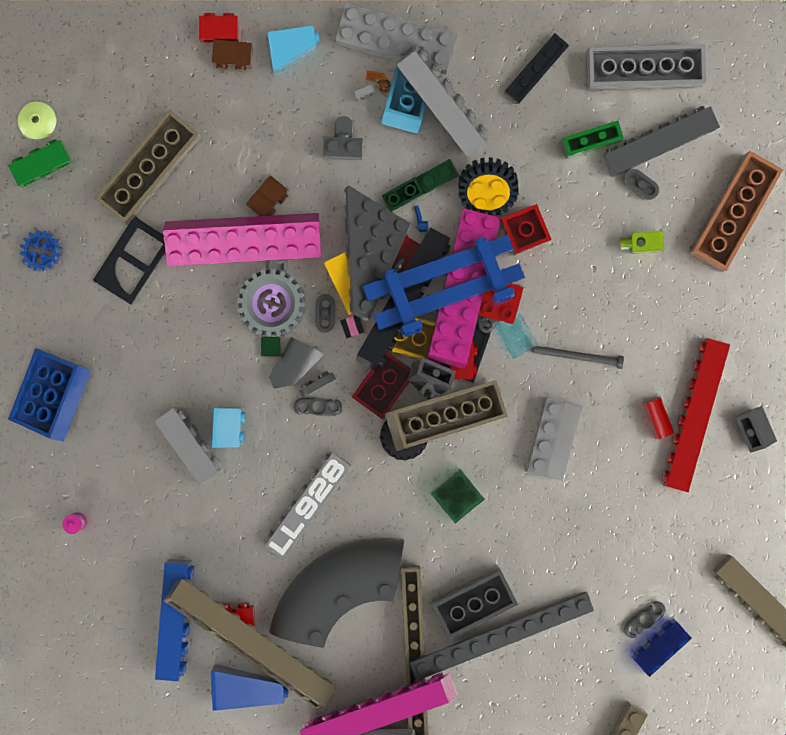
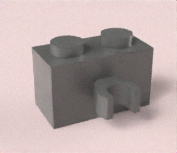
(431, 377)

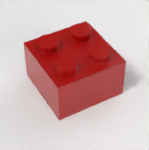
(525, 229)

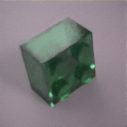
(457, 495)

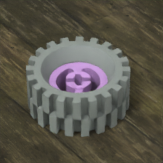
(278, 282)

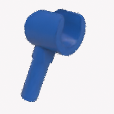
(421, 225)

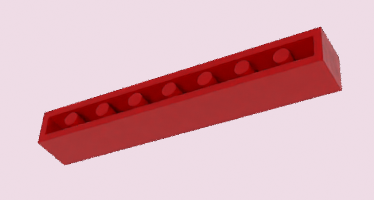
(696, 414)

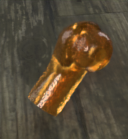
(380, 78)

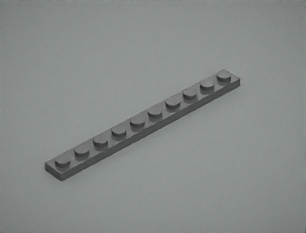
(501, 636)

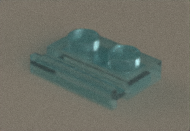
(516, 336)

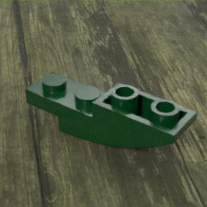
(420, 185)

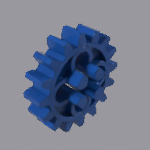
(31, 257)

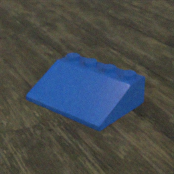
(49, 395)

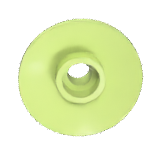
(43, 127)

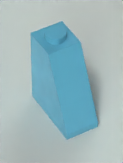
(291, 45)

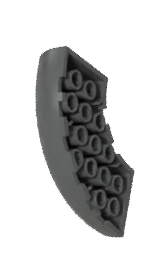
(334, 585)

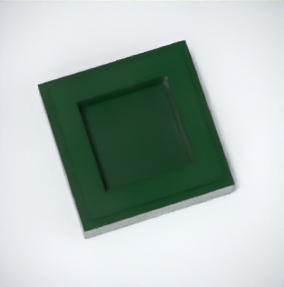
(270, 346)

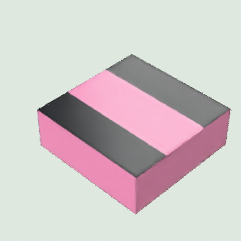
(352, 326)

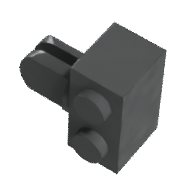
(343, 144)

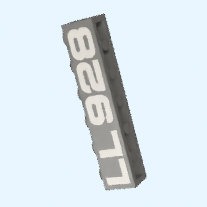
(307, 506)

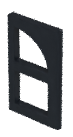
(107, 274)

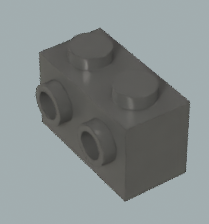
(756, 429)

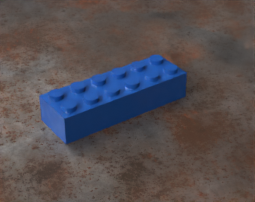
(173, 625)

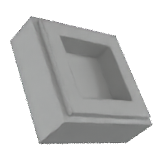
(364, 92)
(281, 265)

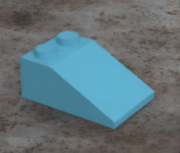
(404, 105)
(227, 427)

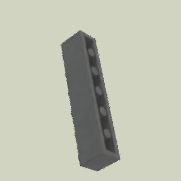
(661, 141)

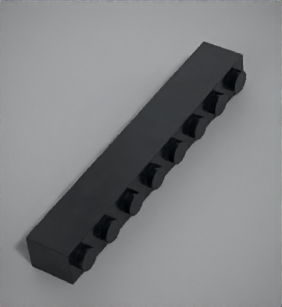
(378, 342)

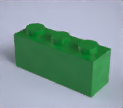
(592, 139)
(40, 163)

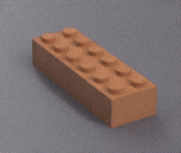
(736, 211)

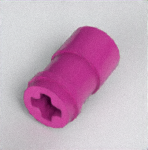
(74, 523)

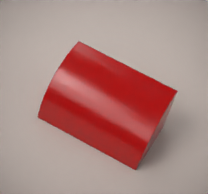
(658, 418)

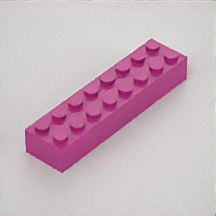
(242, 239)
(457, 322)
(385, 709)

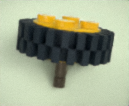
(488, 186)

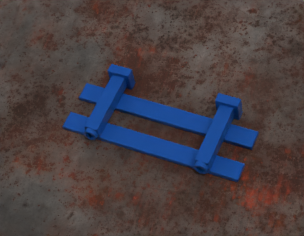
(407, 311)

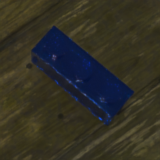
(661, 646)

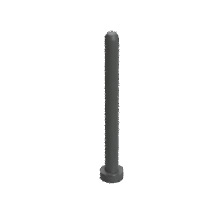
(580, 356)

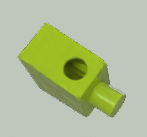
(653, 244)

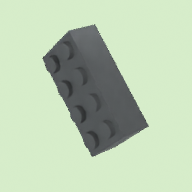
(474, 603)

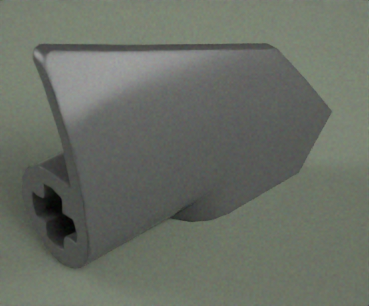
(293, 363)

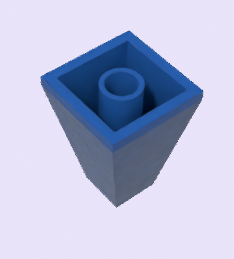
(243, 689)

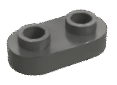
(641, 183)
(325, 313)
(310, 387)

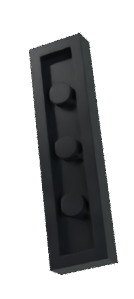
(536, 68)

